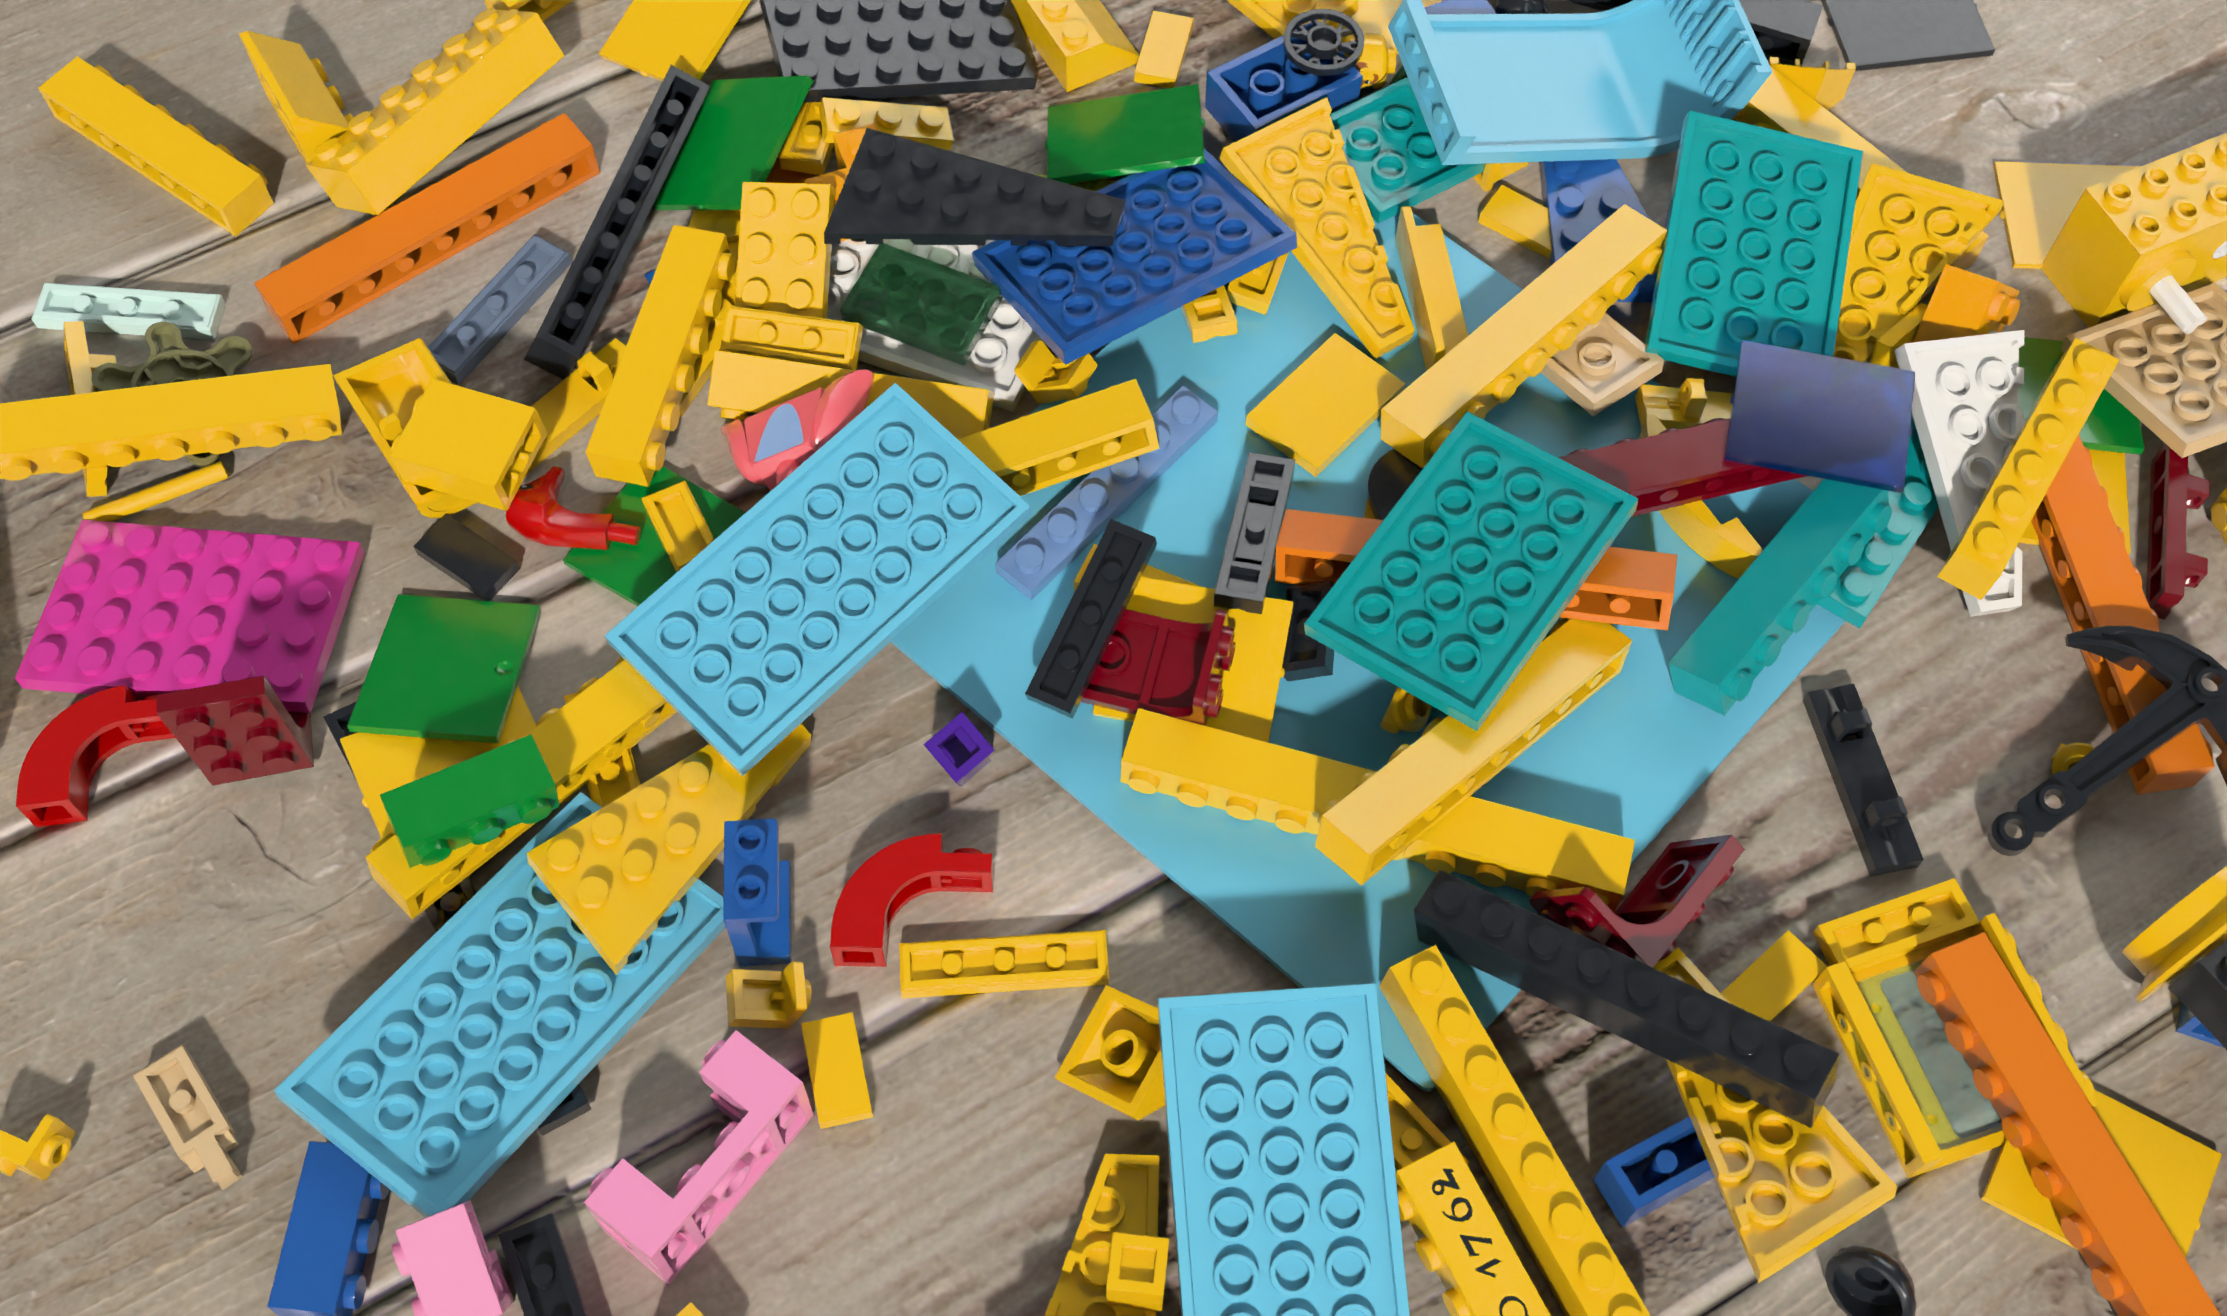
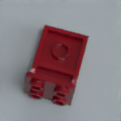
(1164, 667)
(238, 730)
(1656, 908)

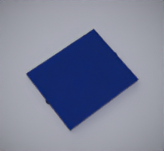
(1821, 416)

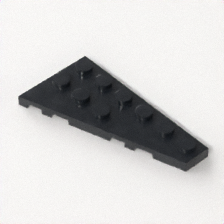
(955, 199)

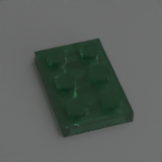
(922, 303)

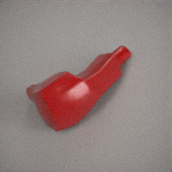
(542, 520)

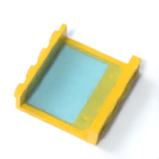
(1908, 1065)

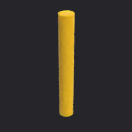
(158, 493)

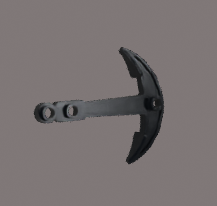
(2177, 709)

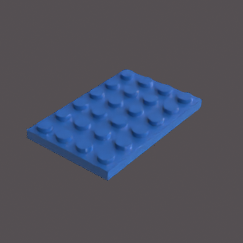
(1176, 242)

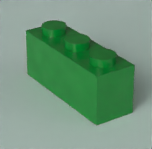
(471, 801)

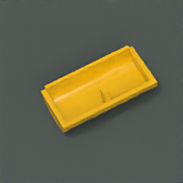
(384, 399)

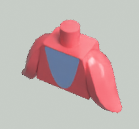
(786, 435)

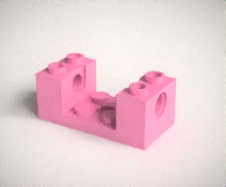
(766, 1113)

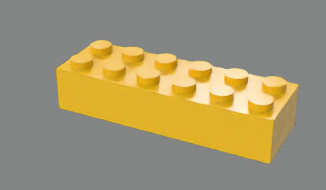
(434, 110)

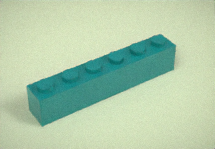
(1778, 593)

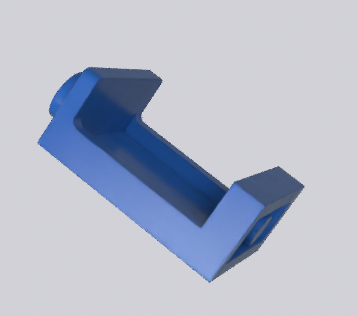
(756, 893)

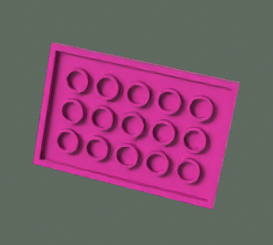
(191, 611)

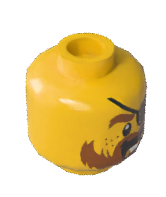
(1375, 61)

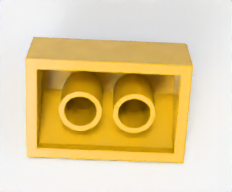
(1076, 39)
(297, 91)

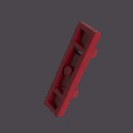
(2167, 561)

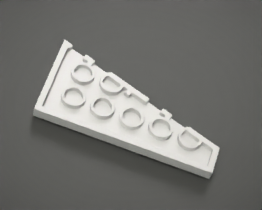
(1965, 426)

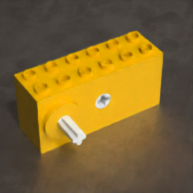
(2146, 238)

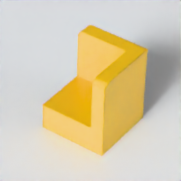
(1137, 1271)

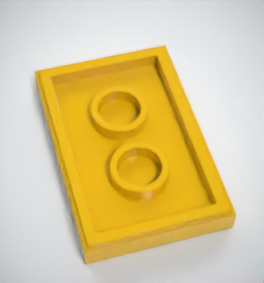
(1324, 404)

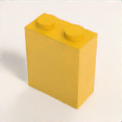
(468, 444)

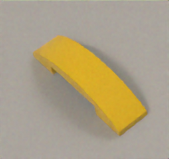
(1723, 545)

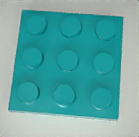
(1394, 151)

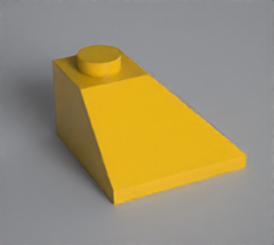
(1118, 1056)

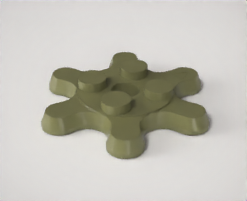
(175, 362)

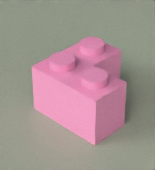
(452, 1265)

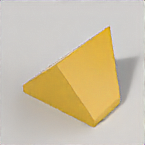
(1820, 83)

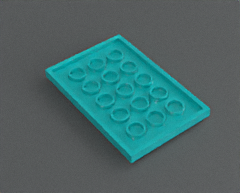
(1752, 244)
(1471, 569)

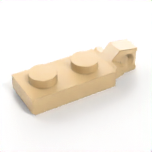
(190, 1115)

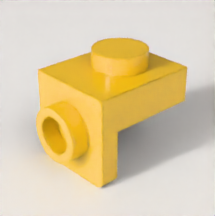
(1049, 377)
(767, 997)
(41, 1153)

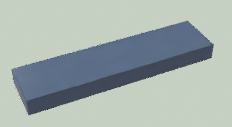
(498, 307)

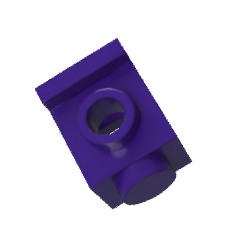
(960, 749)

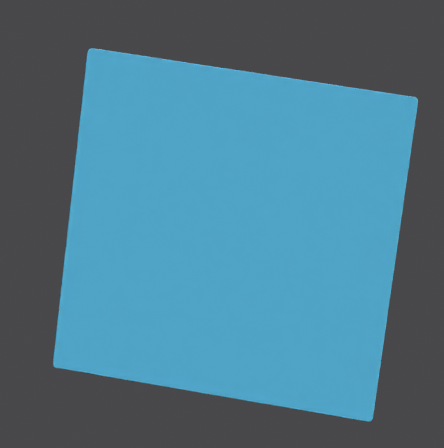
(1610, 765)

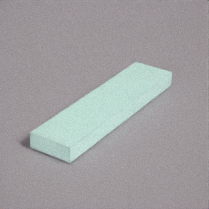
(128, 309)

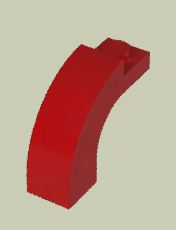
(72, 748)
(891, 881)

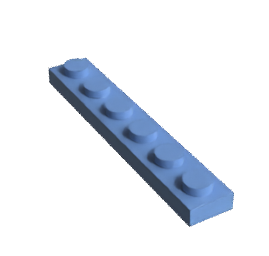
(1102, 497)

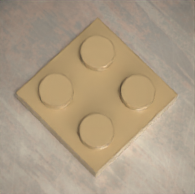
(1602, 366)

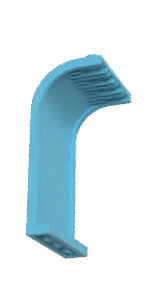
(1576, 81)

